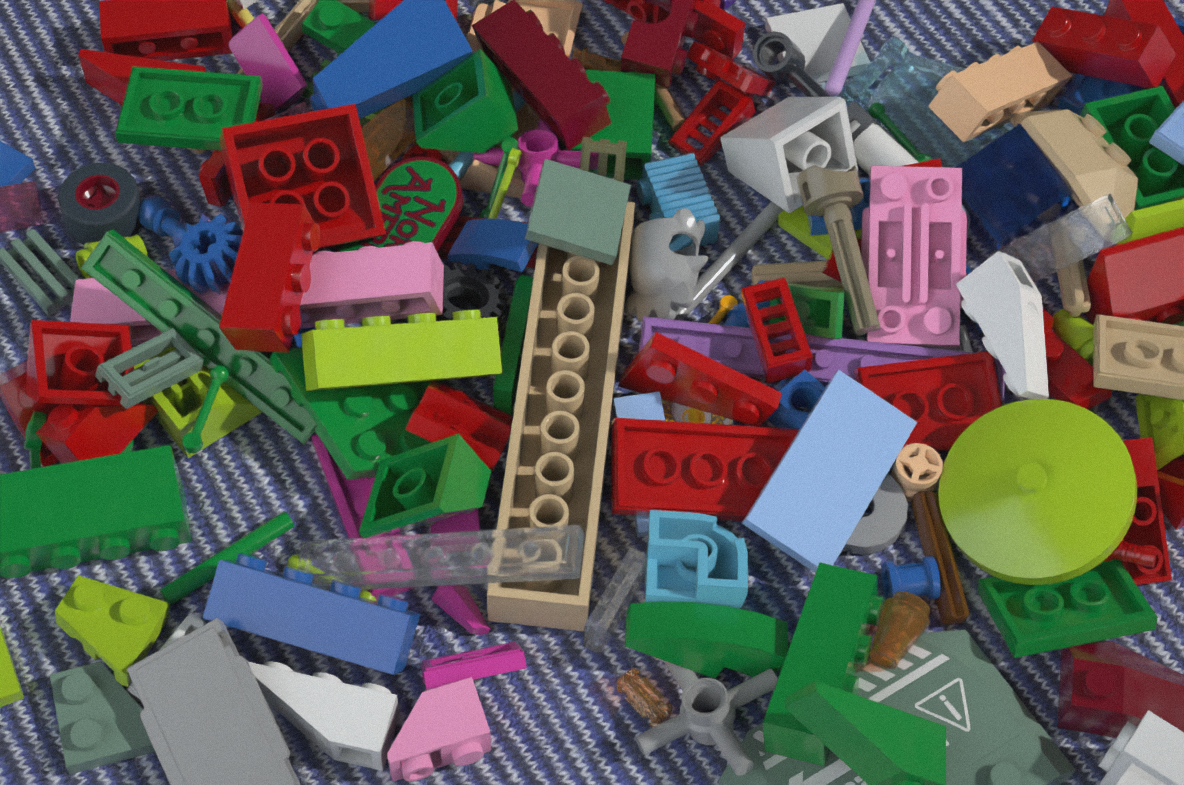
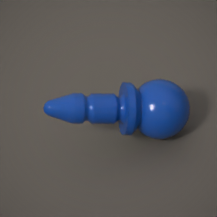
(158, 215)

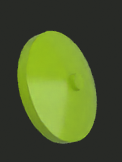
(1038, 491)

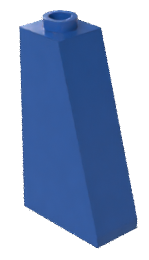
(393, 58)

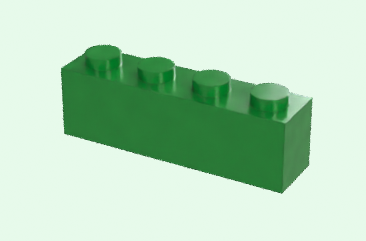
(824, 649)

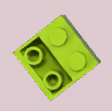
(181, 404)

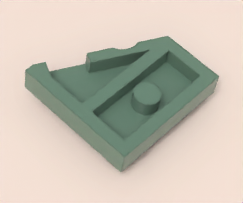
(96, 718)

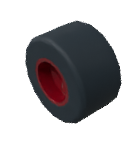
(99, 200)

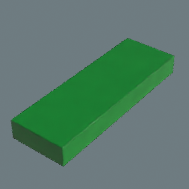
(512, 348)

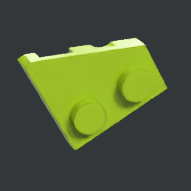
(112, 623)

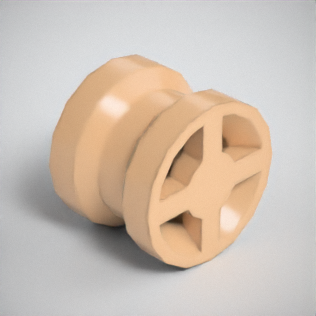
(920, 462)

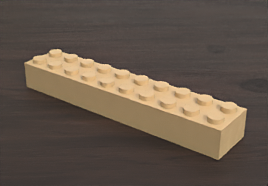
(562, 423)

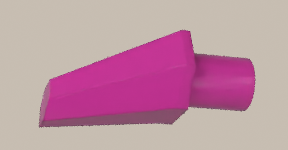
(461, 607)

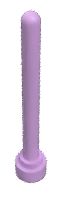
(849, 47)

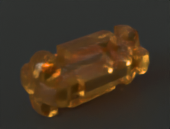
(644, 697)

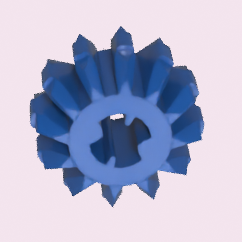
(206, 253)

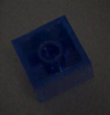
(1011, 188)

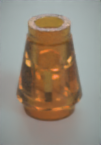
(899, 627)

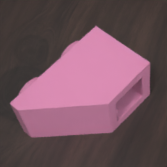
(440, 730)

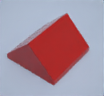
(66, 358)

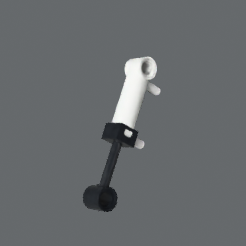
(871, 142)

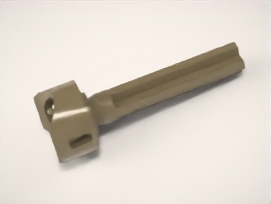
(832, 195)

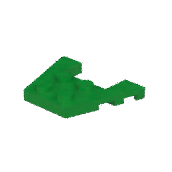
(356, 422)

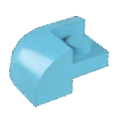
(694, 560)

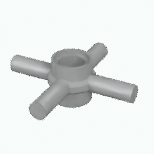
(709, 727)

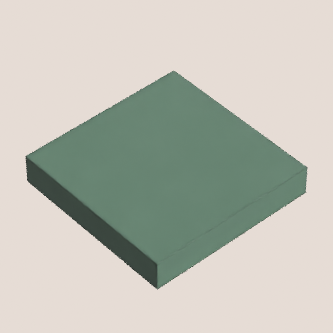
(578, 212)

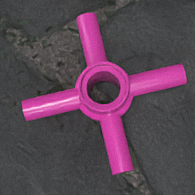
(535, 148)

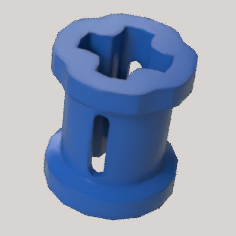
(916, 578)

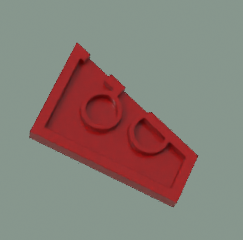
(698, 382)

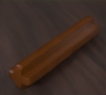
(936, 543)

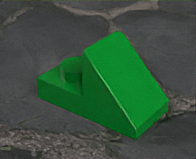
(818, 309)

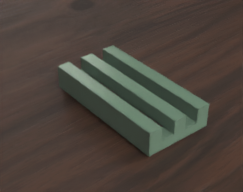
(23, 250)
(155, 374)

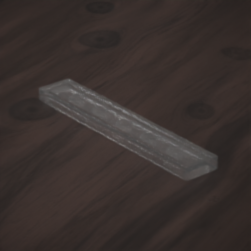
(447, 558)

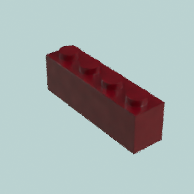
(543, 74)

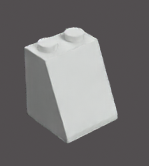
(787, 140)

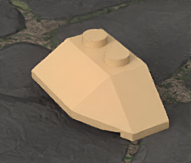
(1082, 156)

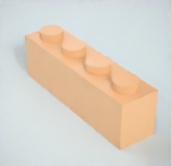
(992, 91)

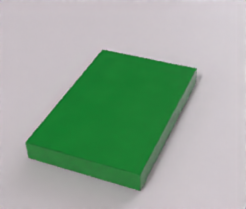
(185, 107)
(1067, 613)

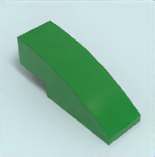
(707, 637)

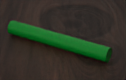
(206, 570)

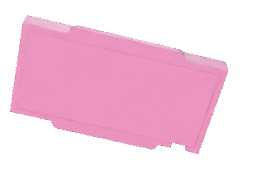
(915, 254)

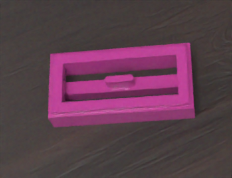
(473, 664)

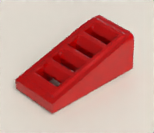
(719, 95)
(785, 357)

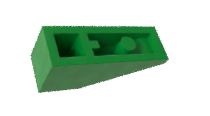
(871, 737)

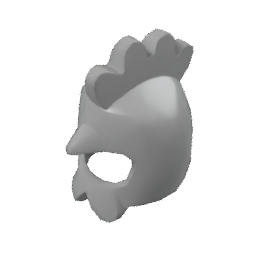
(664, 277)

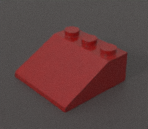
(310, 162)

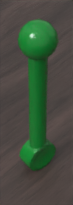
(877, 111)
(506, 145)
(192, 441)

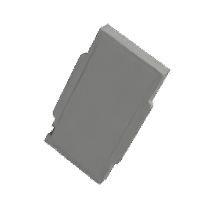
(210, 714)

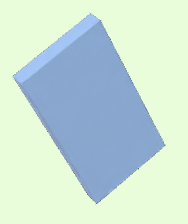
(830, 473)

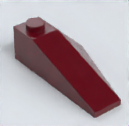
(1110, 685)

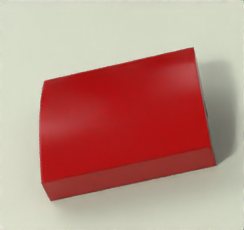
(451, 412)

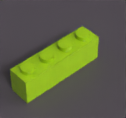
(400, 352)

